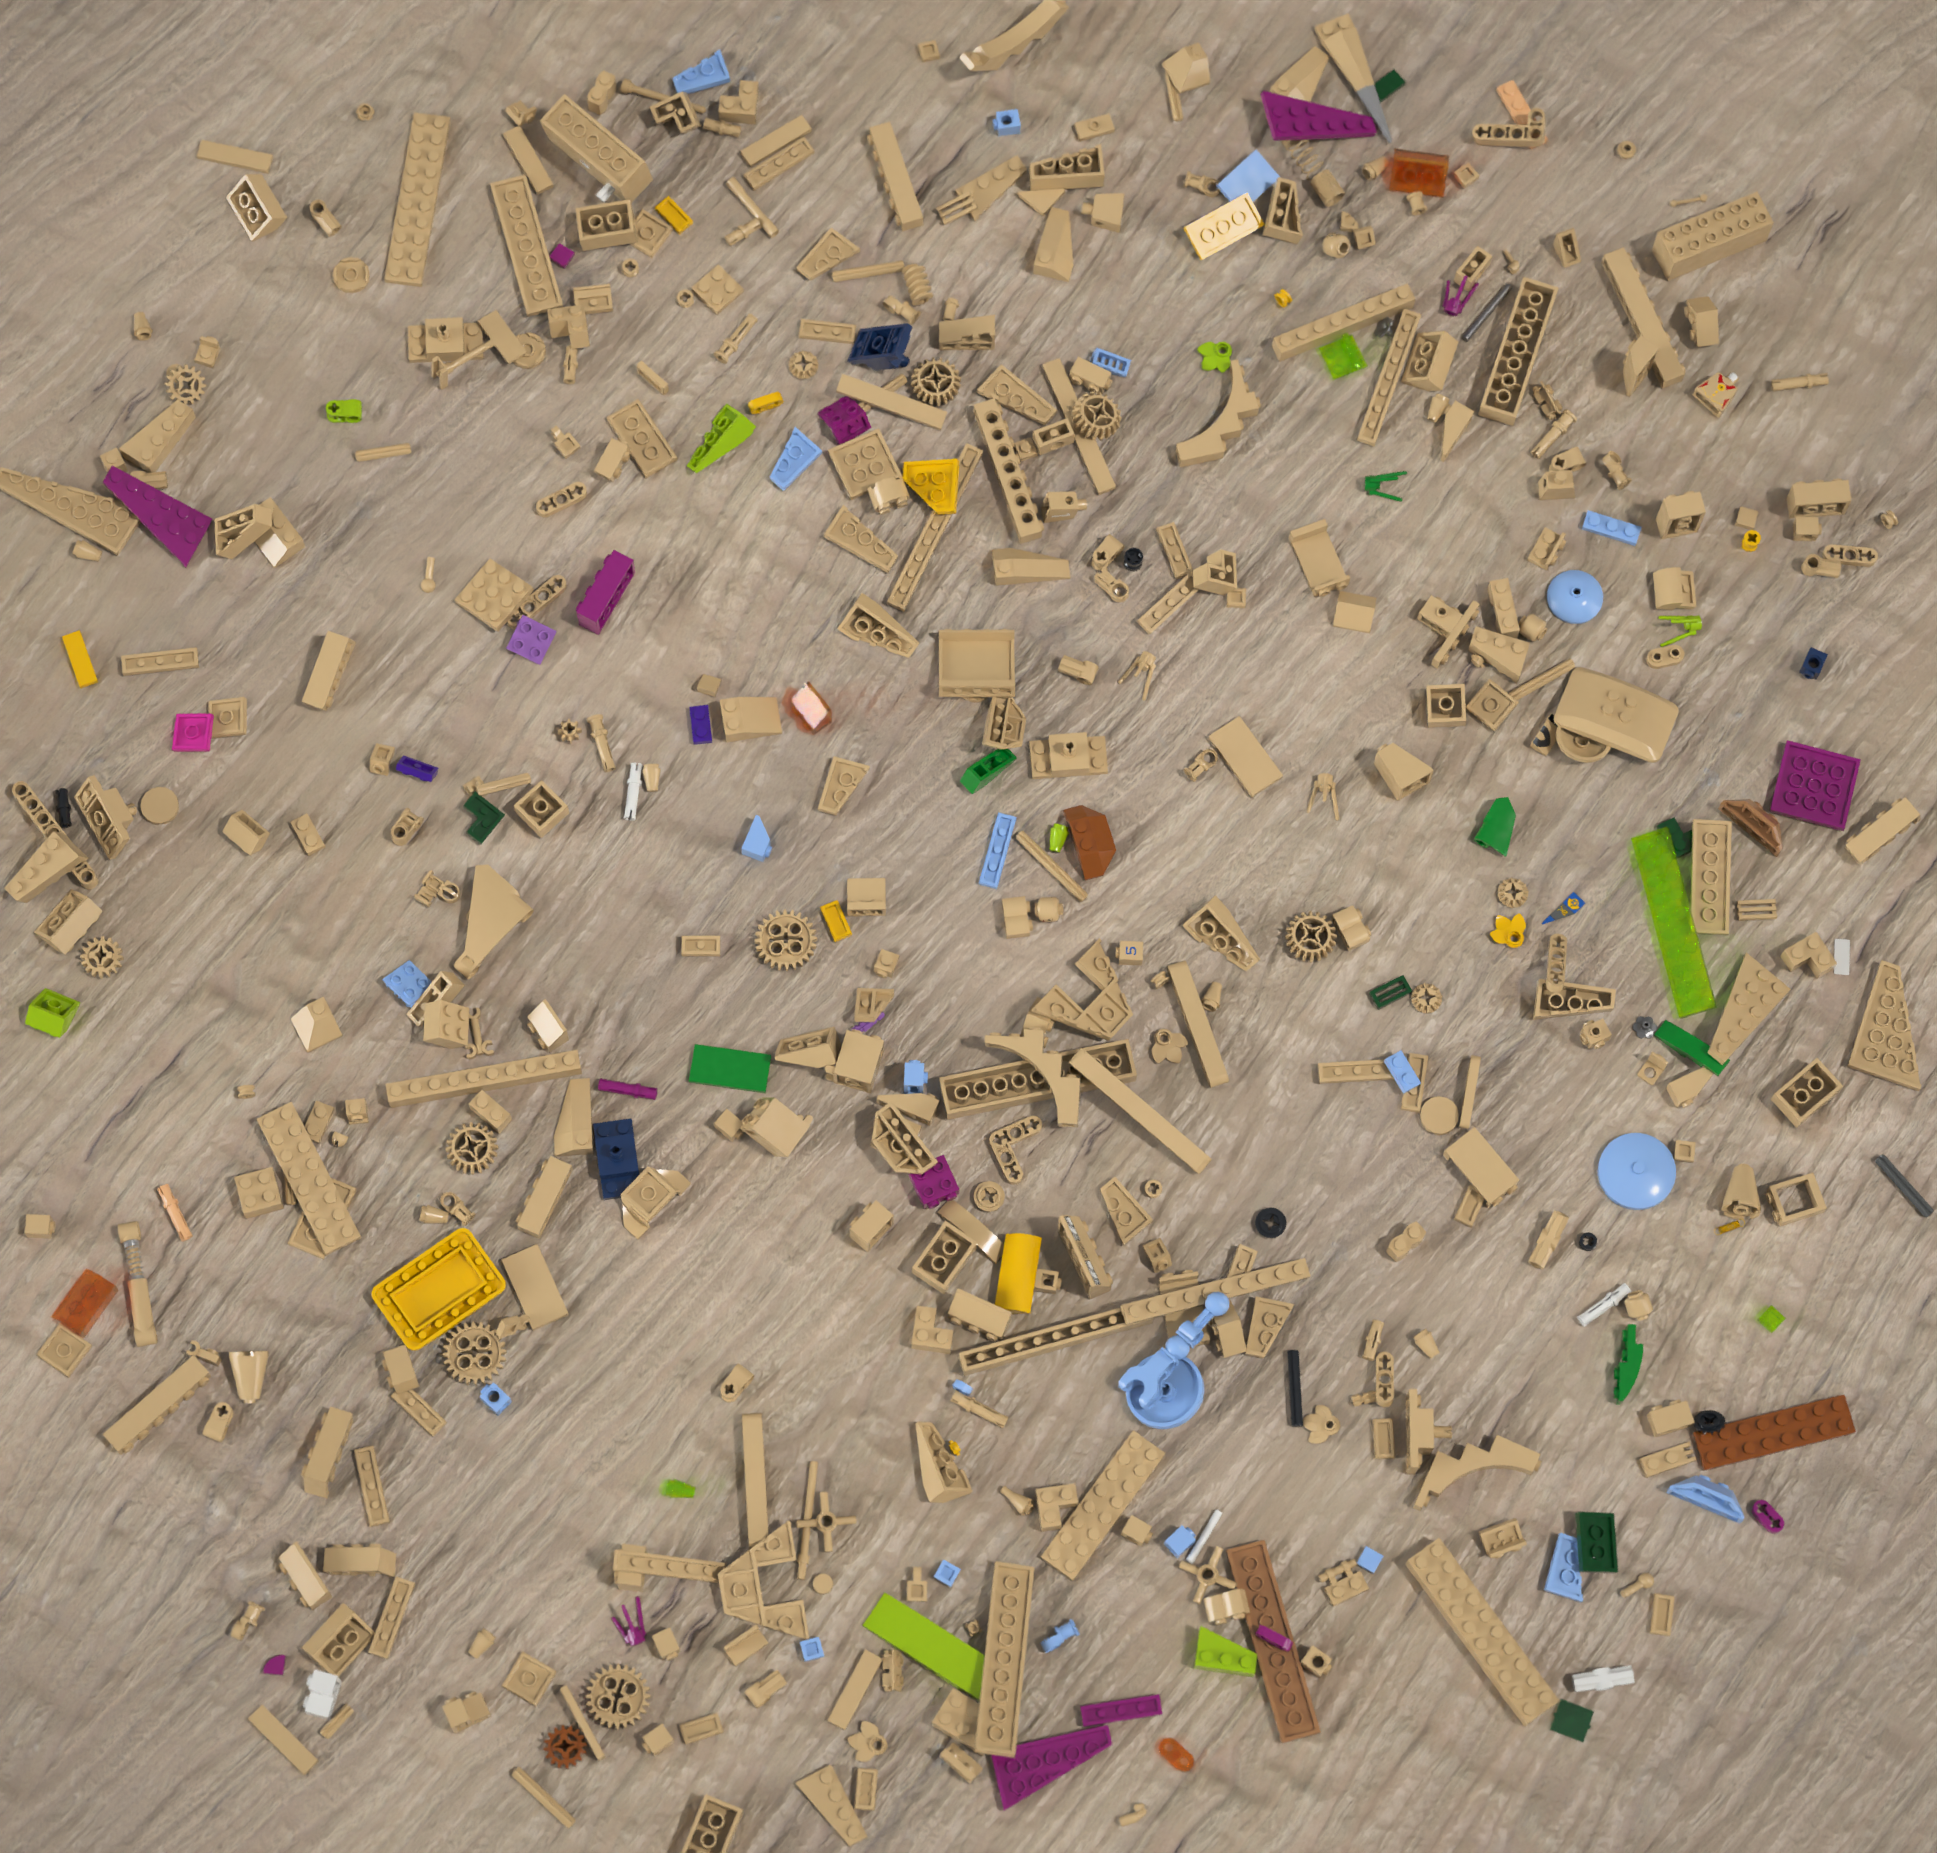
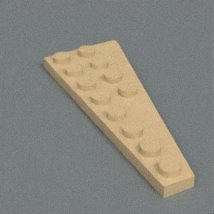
(88, 514)

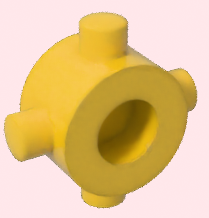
(954, 1448)

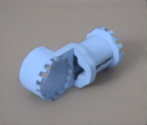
(1062, 1633)

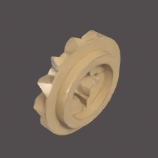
(810, 368)
(1507, 899)
(1421, 1004)
(991, 1188)

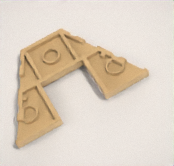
(1105, 1013)
(742, 1588)

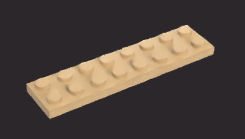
(526, 245)
(308, 1178)
(1103, 1505)

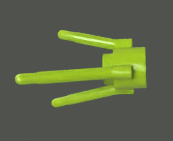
(1691, 623)

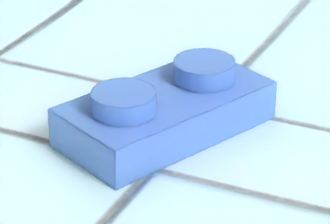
(1402, 1072)

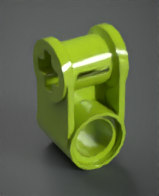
(346, 411)

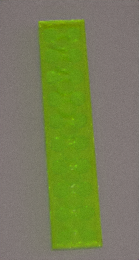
(1674, 923)

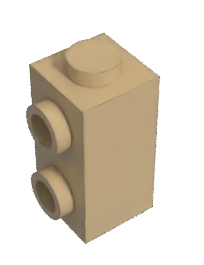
(1090, 376)
(612, 459)

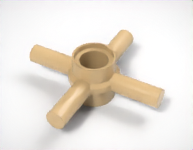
(834, 1521)
(1199, 1571)

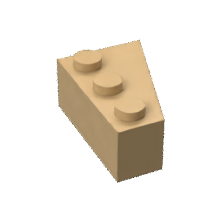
(1283, 214)
(968, 334)
(240, 529)
(1500, 651)

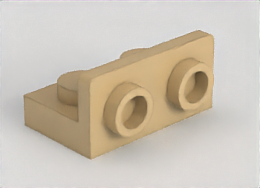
(1546, 548)
(961, 1762)

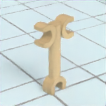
(478, 1048)

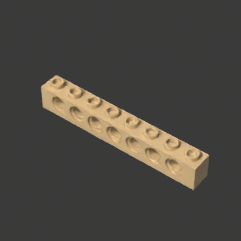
(991, 410)

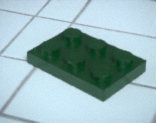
(1596, 1542)

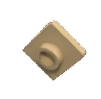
(1655, 1062)

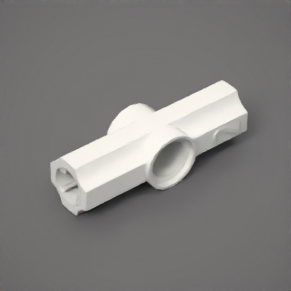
(1602, 1679)

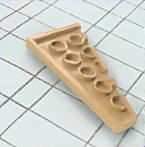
(1748, 1004)

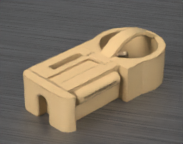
(1110, 584)

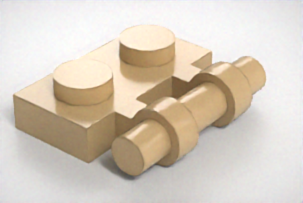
(1346, 1588)

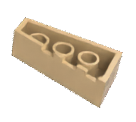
(1882, 830)

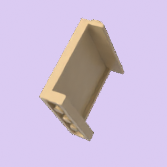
(976, 663)

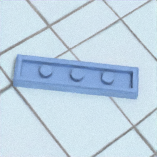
(997, 850)

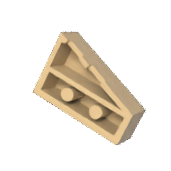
(359, 1560)

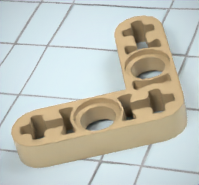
(1005, 1146)

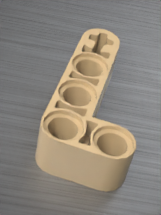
(1509, 131)

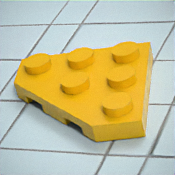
(934, 482)

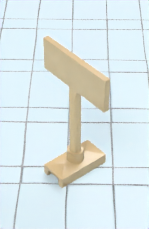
(499, 336)

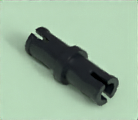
(63, 808)

